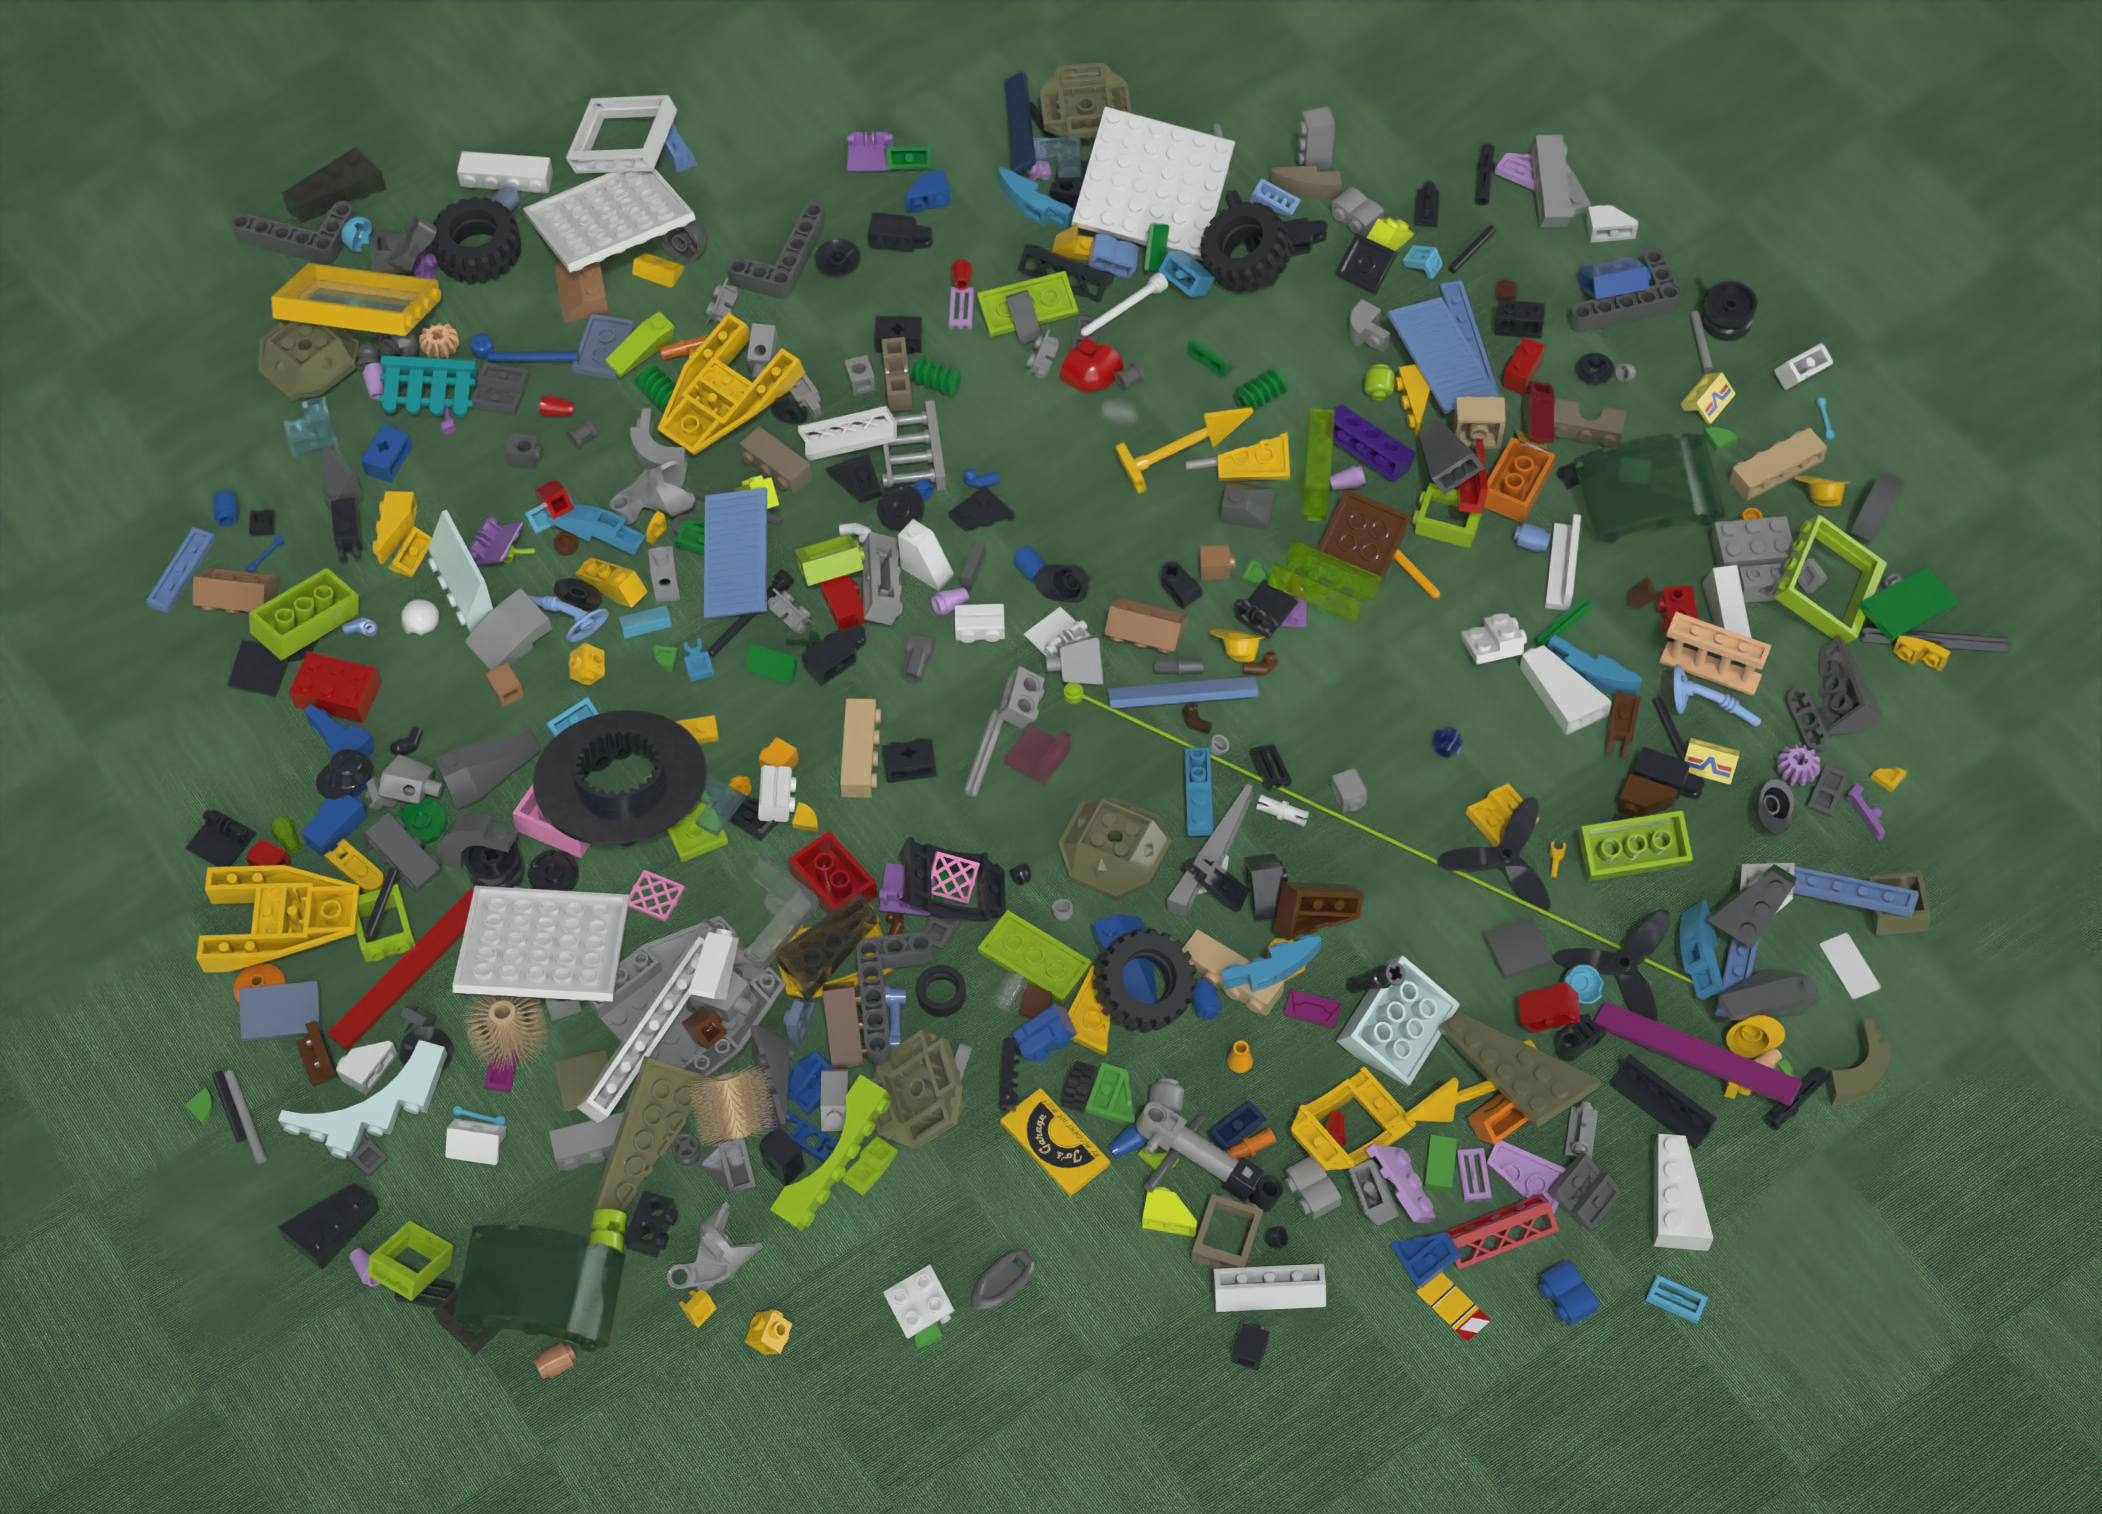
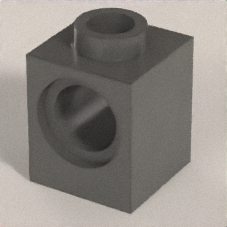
(523, 451)

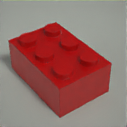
(336, 686)
(831, 873)

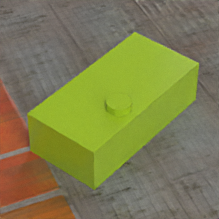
(303, 613)
(1635, 846)

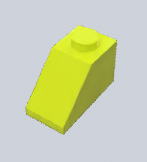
(1167, 1213)

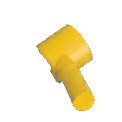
(1556, 855)

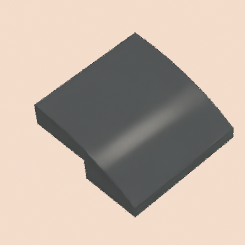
(500, 388)
(1518, 948)
(1585, 1192)

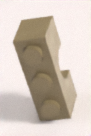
(897, 374)
(1605, 430)

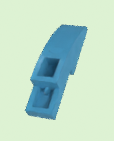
(1037, 206)
(605, 525)
(1602, 673)
(1199, 791)
(1697, 950)
(1283, 962)

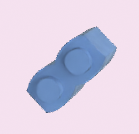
(1113, 255)

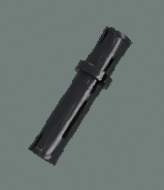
(1487, 155)
(1815, 1080)

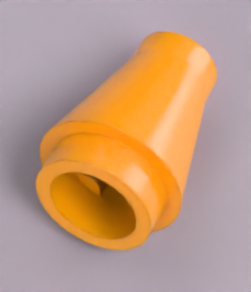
(1240, 1057)

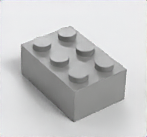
(1751, 542)

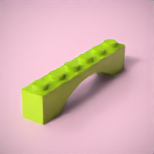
(800, 1200)

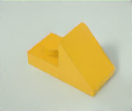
(1072, 245)

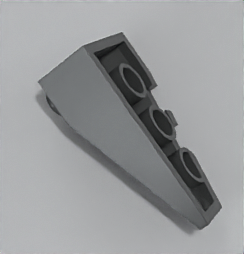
(1845, 694)
(479, 767)
(1770, 994)
(773, 1056)

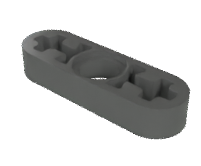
(1800, 713)

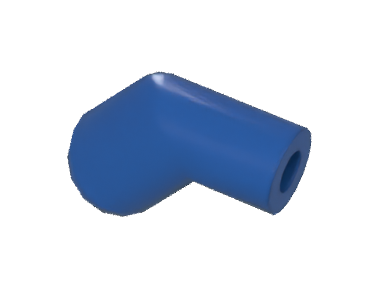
(980, 481)

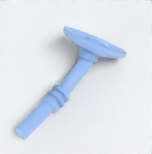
(584, 621)
(1685, 688)

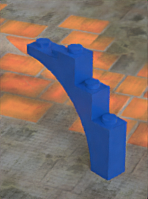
(339, 816)

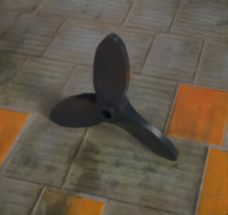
(1518, 873)
(1637, 949)

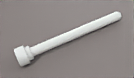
(1156, 284)

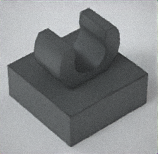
(417, 1016)

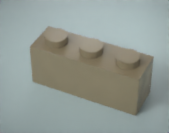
(775, 460)

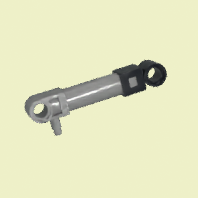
(1240, 1176)

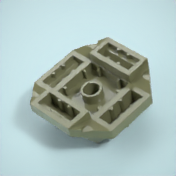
(1077, 97)
(306, 358)
(1109, 866)
(922, 1090)

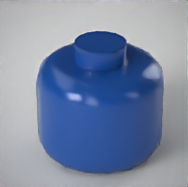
(481, 346)

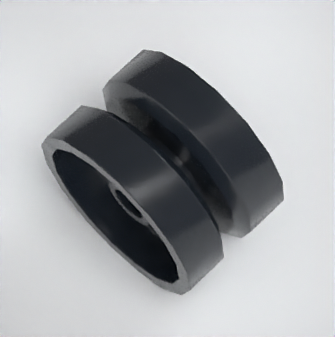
(1729, 310)
(494, 867)

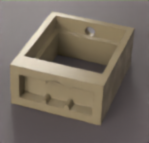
(1218, 1258)

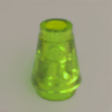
(285, 833)

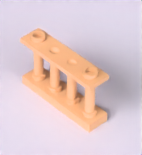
(1718, 641)

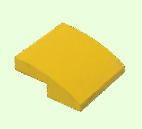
(1494, 812)

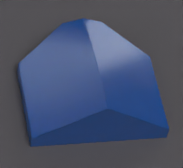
(806, 1081)

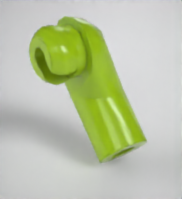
(1154, 1159)

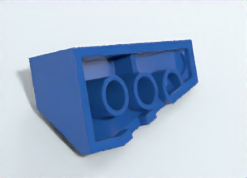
(1138, 972)

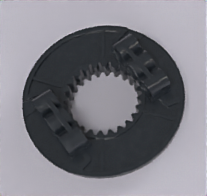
(625, 817)

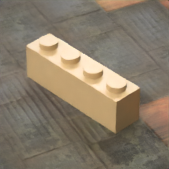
(1777, 464)
(859, 748)
(1213, 957)

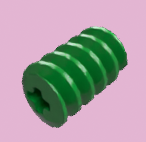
(936, 376)
(655, 386)
(1260, 388)

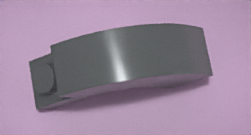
(1878, 506)
(473, 830)

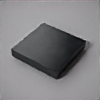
(1366, 263)
(257, 669)

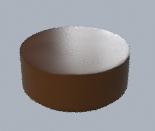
(566, 543)

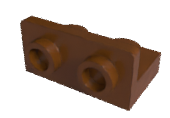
(315, 1056)

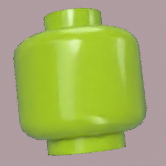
(1379, 382)

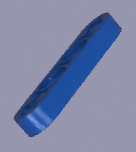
(803, 1132)

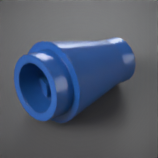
(1127, 1142)

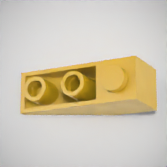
(1414, 394)
(397, 519)
(613, 581)

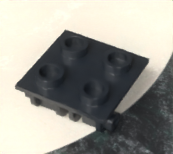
(1265, 609)
(220, 839)

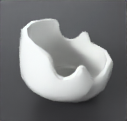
(419, 617)

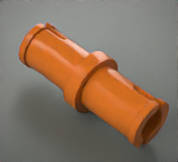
(681, 348)
(1251, 1145)

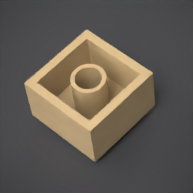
(1480, 419)

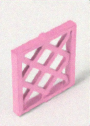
(661, 880)
(970, 882)

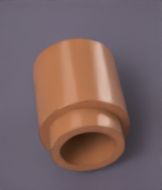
(555, 1360)

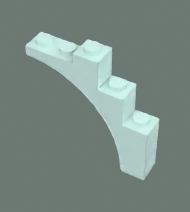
(378, 1114)

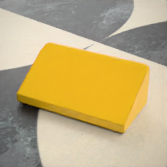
(657, 269)
(410, 552)

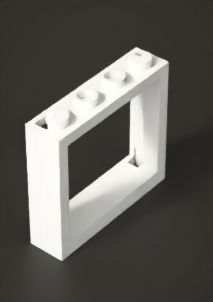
(624, 160)

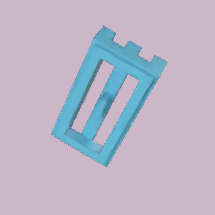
(1673, 1308)

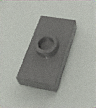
(973, 564)

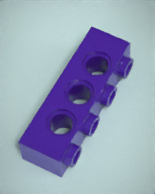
(1371, 444)

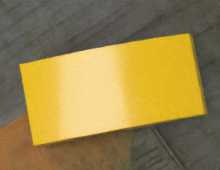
(1912, 649)

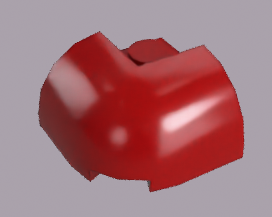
(1090, 366)

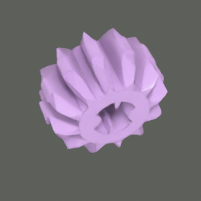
(1798, 765)

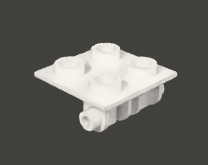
(1054, 631)
(919, 1302)

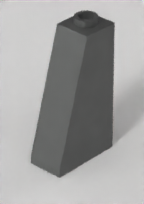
(1447, 456)

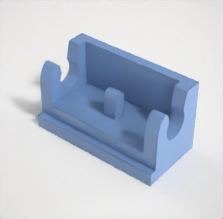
(677, 151)

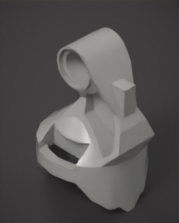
(655, 489)
(716, 1256)

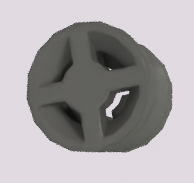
(367, 355)
(682, 1143)

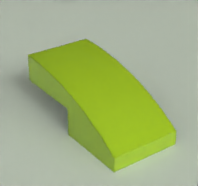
(871, 1165)

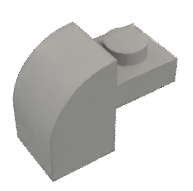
(1365, 328)

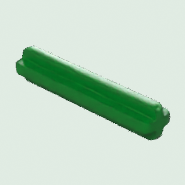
(1564, 622)

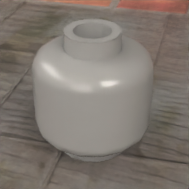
(1168, 1093)

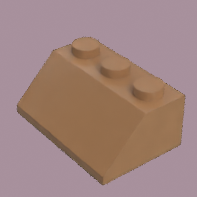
(581, 292)
(233, 589)
(1146, 625)

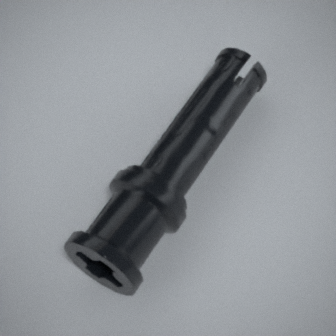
(1380, 977)

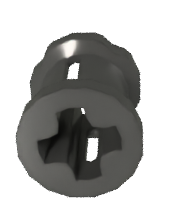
(1129, 376)
(581, 433)

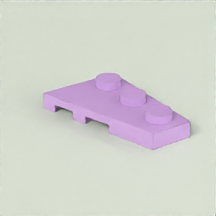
(1525, 1171)
(1409, 1190)

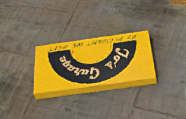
(1055, 1142)

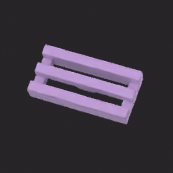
(961, 321)
(1476, 1196)

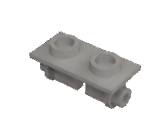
(724, 295)
(1044, 347)
(784, 604)
(1581, 1130)

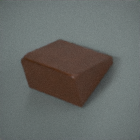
(1642, 594)
(1035, 1001)

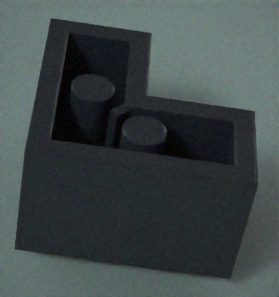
(1265, 881)

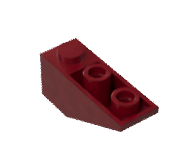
(1539, 411)

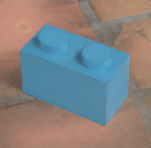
(1186, 273)

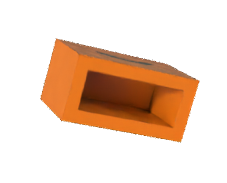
(1496, 1120)

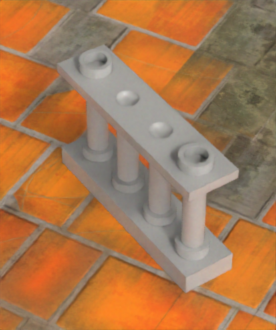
(932, 455)

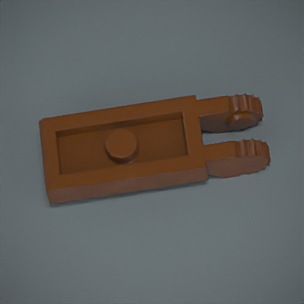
(1623, 721)

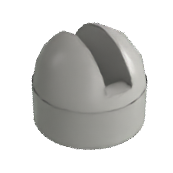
(1623, 370)
(1891, 577)
(1218, 745)
(1062, 909)

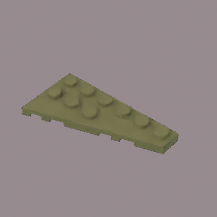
(1524, 1075)
(648, 1128)

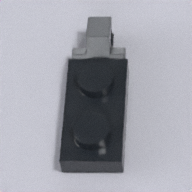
(1218, 882)
(1009, 1077)

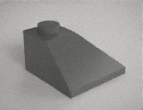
(338, 479)
(1247, 505)

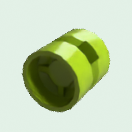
(608, 1228)

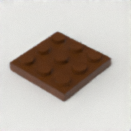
(1364, 533)

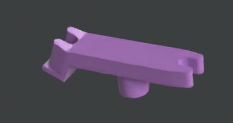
(1868, 815)

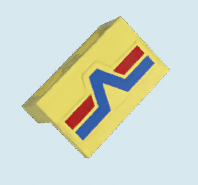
(1709, 396)
(1711, 760)

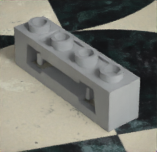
(886, 604)

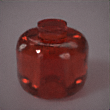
(1506, 290)

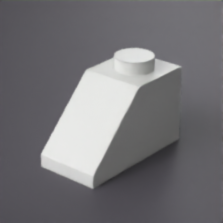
(1609, 224)
(366, 1065)

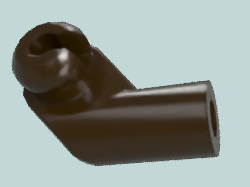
(1193, 720)

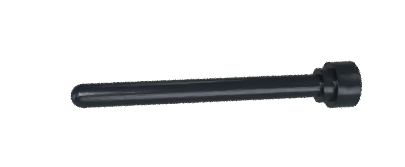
(781, 582)

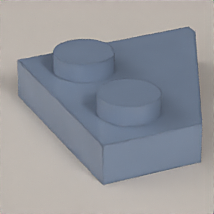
(797, 1021)

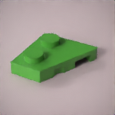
(1111, 1096)

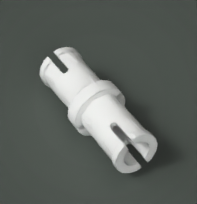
(1282, 810)

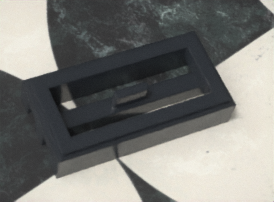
(1262, 758)
(438, 1283)

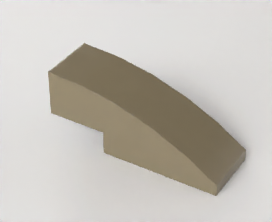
(1307, 182)

